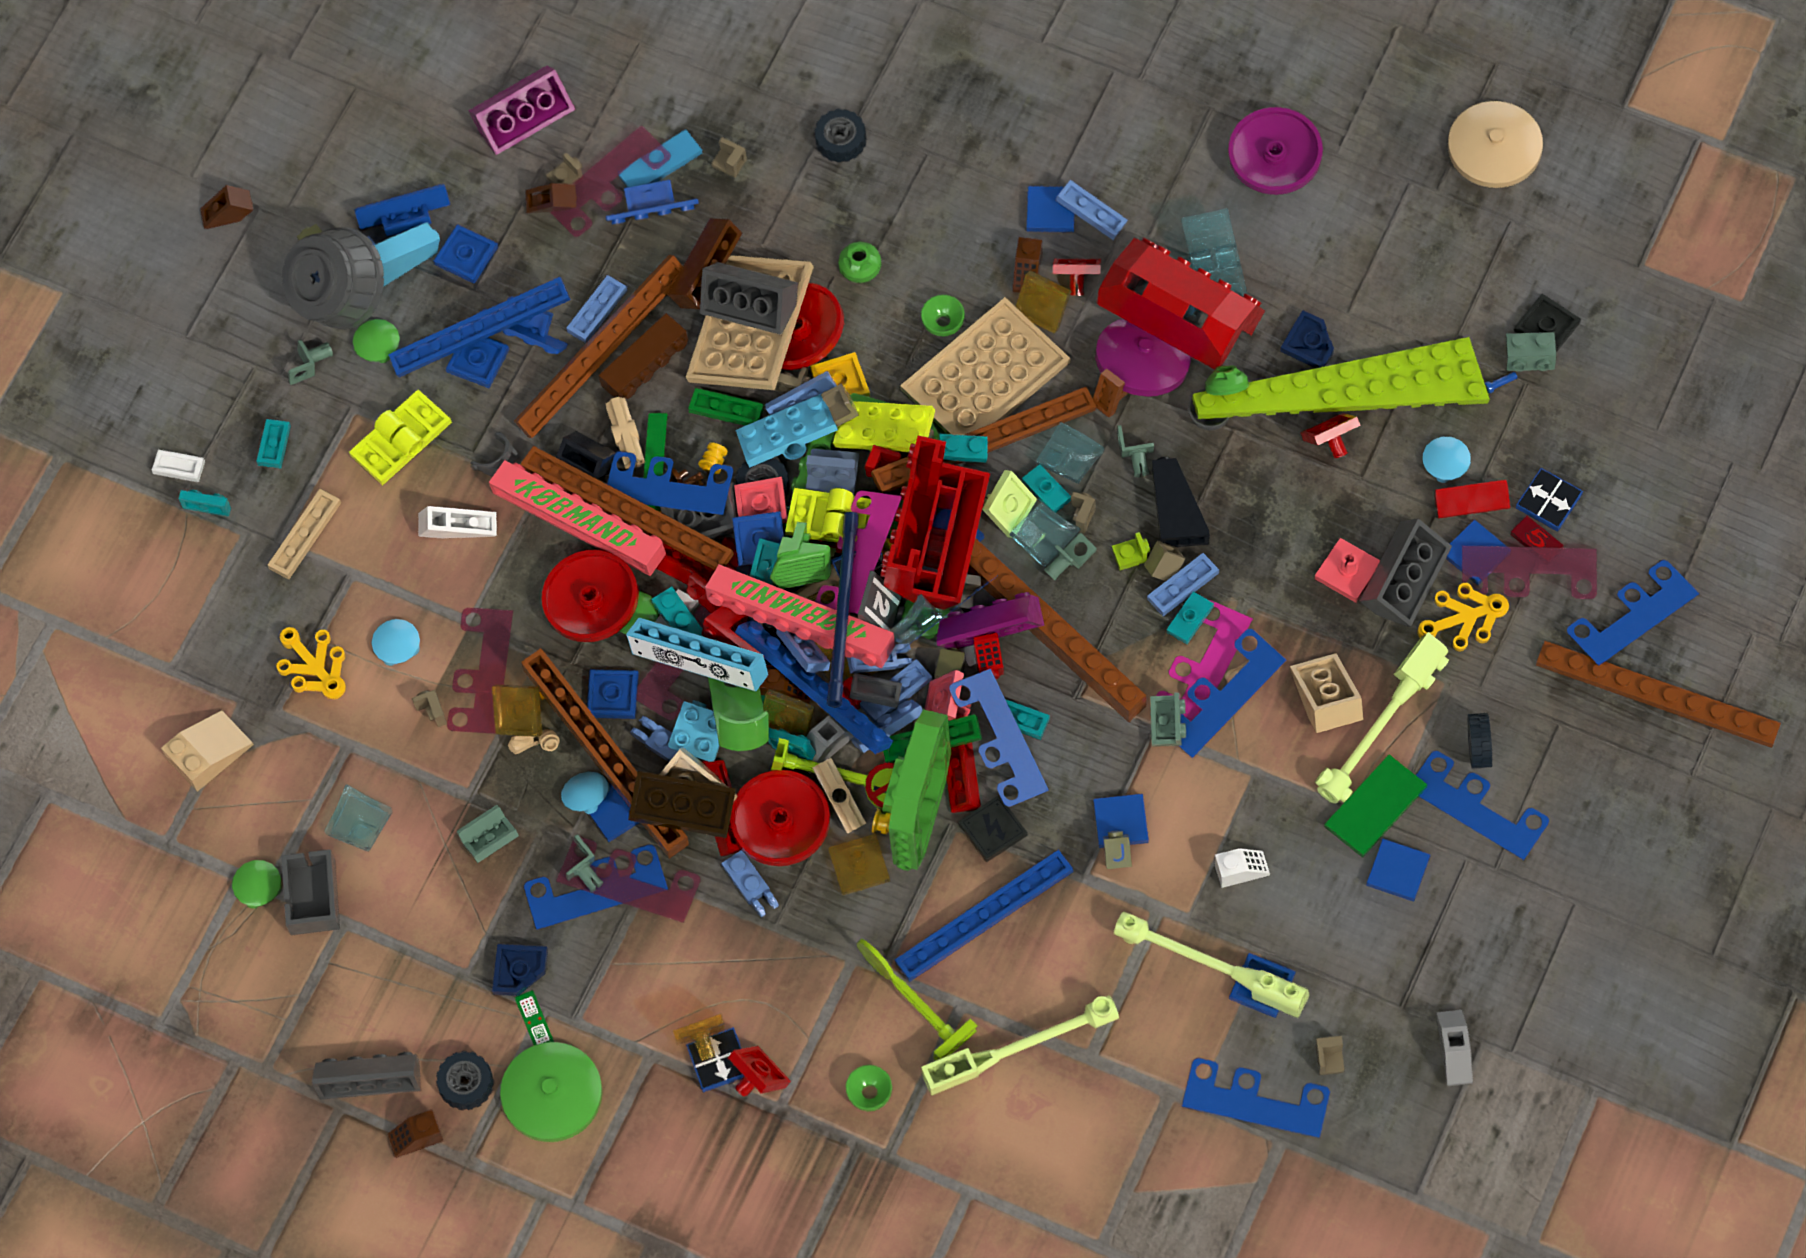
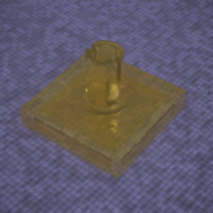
(1043, 301)
(517, 710)
(788, 713)
(859, 864)
(700, 1034)

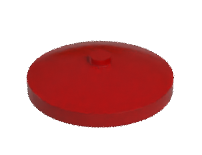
(816, 328)
(590, 595)
(780, 818)

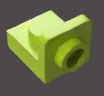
(1131, 552)

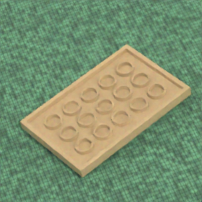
(743, 354)
(986, 371)

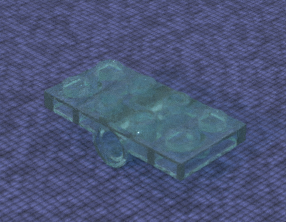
(1214, 248)

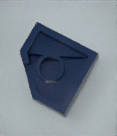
(1309, 341)
(518, 968)

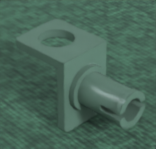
(309, 357)
(1136, 453)
(1068, 557)
(583, 868)

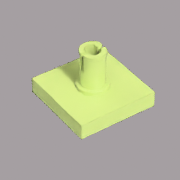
(1008, 502)

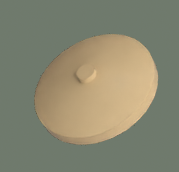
(1495, 144)

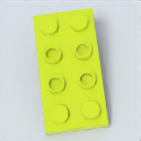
(885, 426)
(399, 436)
(824, 512)

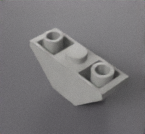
(827, 739)
(1455, 1047)

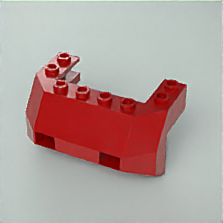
(1168, 296)
(918, 542)

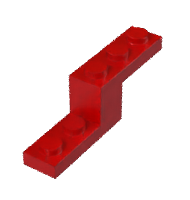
(722, 621)

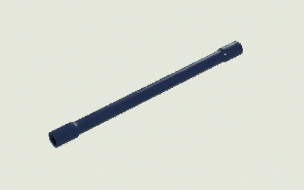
(835, 687)

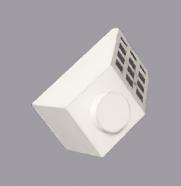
(1240, 866)

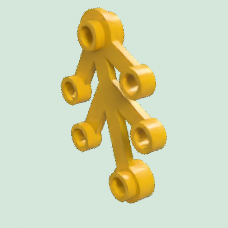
(1467, 615)
(314, 666)

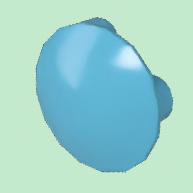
(1446, 458)
(395, 641)
(585, 792)

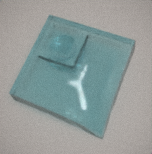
(1069, 453)
(1042, 532)
(916, 621)
(357, 819)

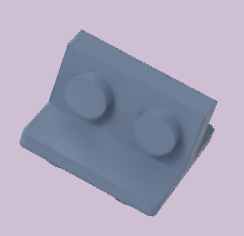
(831, 470)

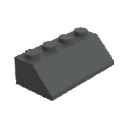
(747, 297)
(1406, 572)
(367, 1076)

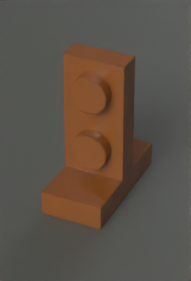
(1108, 393)

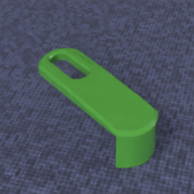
(738, 717)

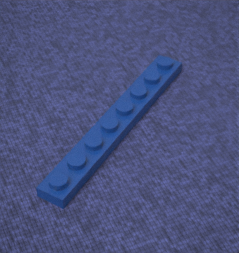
(479, 327)
(813, 686)
(983, 915)

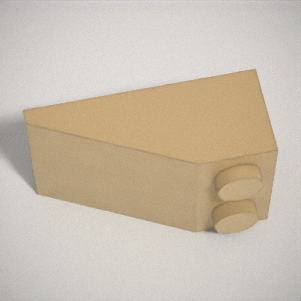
(1327, 693)
(206, 749)
(688, 767)

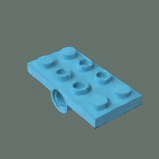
(786, 431)

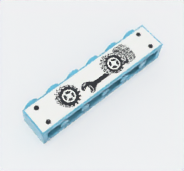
(697, 654)

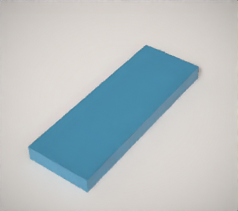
(682, 150)

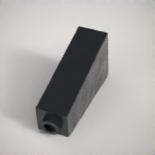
(1177, 510)

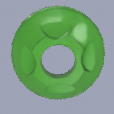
(859, 270)
(942, 306)
(1226, 381)
(868, 1076)

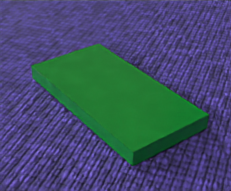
(1375, 805)

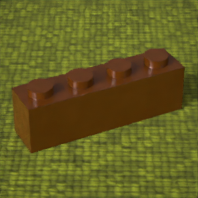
(713, 246)
(644, 358)

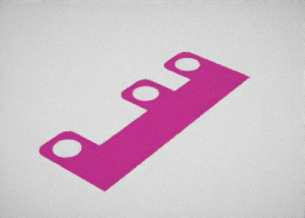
(868, 545)
(1216, 659)

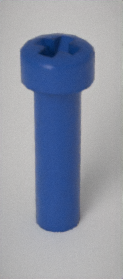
(1490, 386)

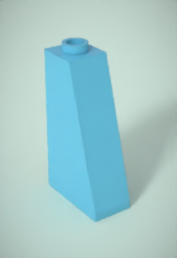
(407, 250)

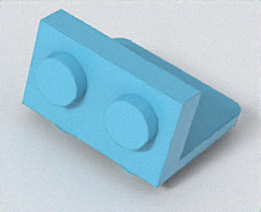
(695, 731)

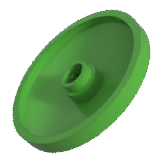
(551, 1092)

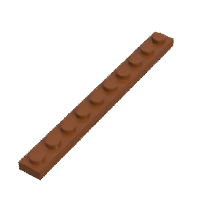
(599, 347)
(1002, 433)
(628, 509)
(1658, 694)

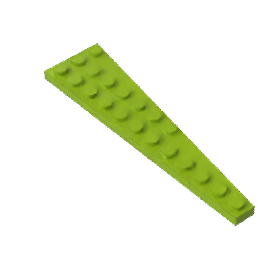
(1402, 378)

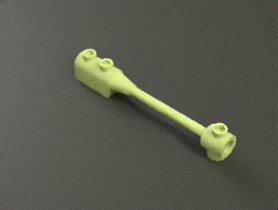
(1414, 674)
(1264, 986)
(966, 1066)

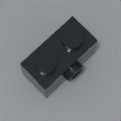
(586, 454)

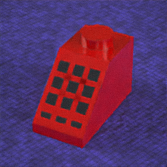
(988, 654)

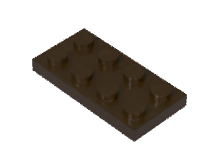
(682, 804)

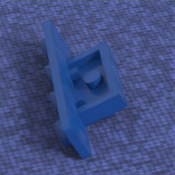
(650, 198)
(403, 211)
(535, 332)

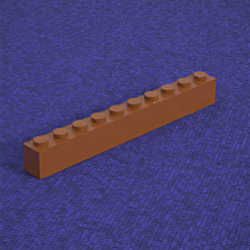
(1061, 637)
(595, 741)

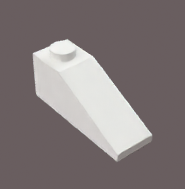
(456, 523)

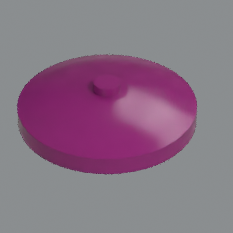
(1275, 150)
(1140, 360)

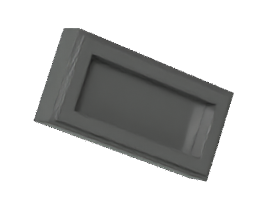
(875, 690)

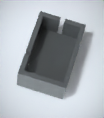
(310, 892)

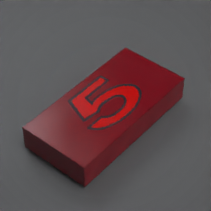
(1533, 535)

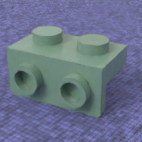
(1530, 351)
(1166, 720)
(487, 833)

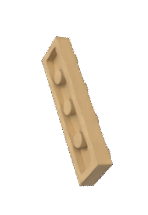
(304, 534)

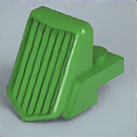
(800, 560)

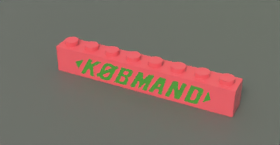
(577, 517)
(797, 615)

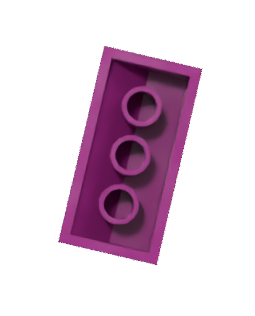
(522, 109)
(1001, 618)

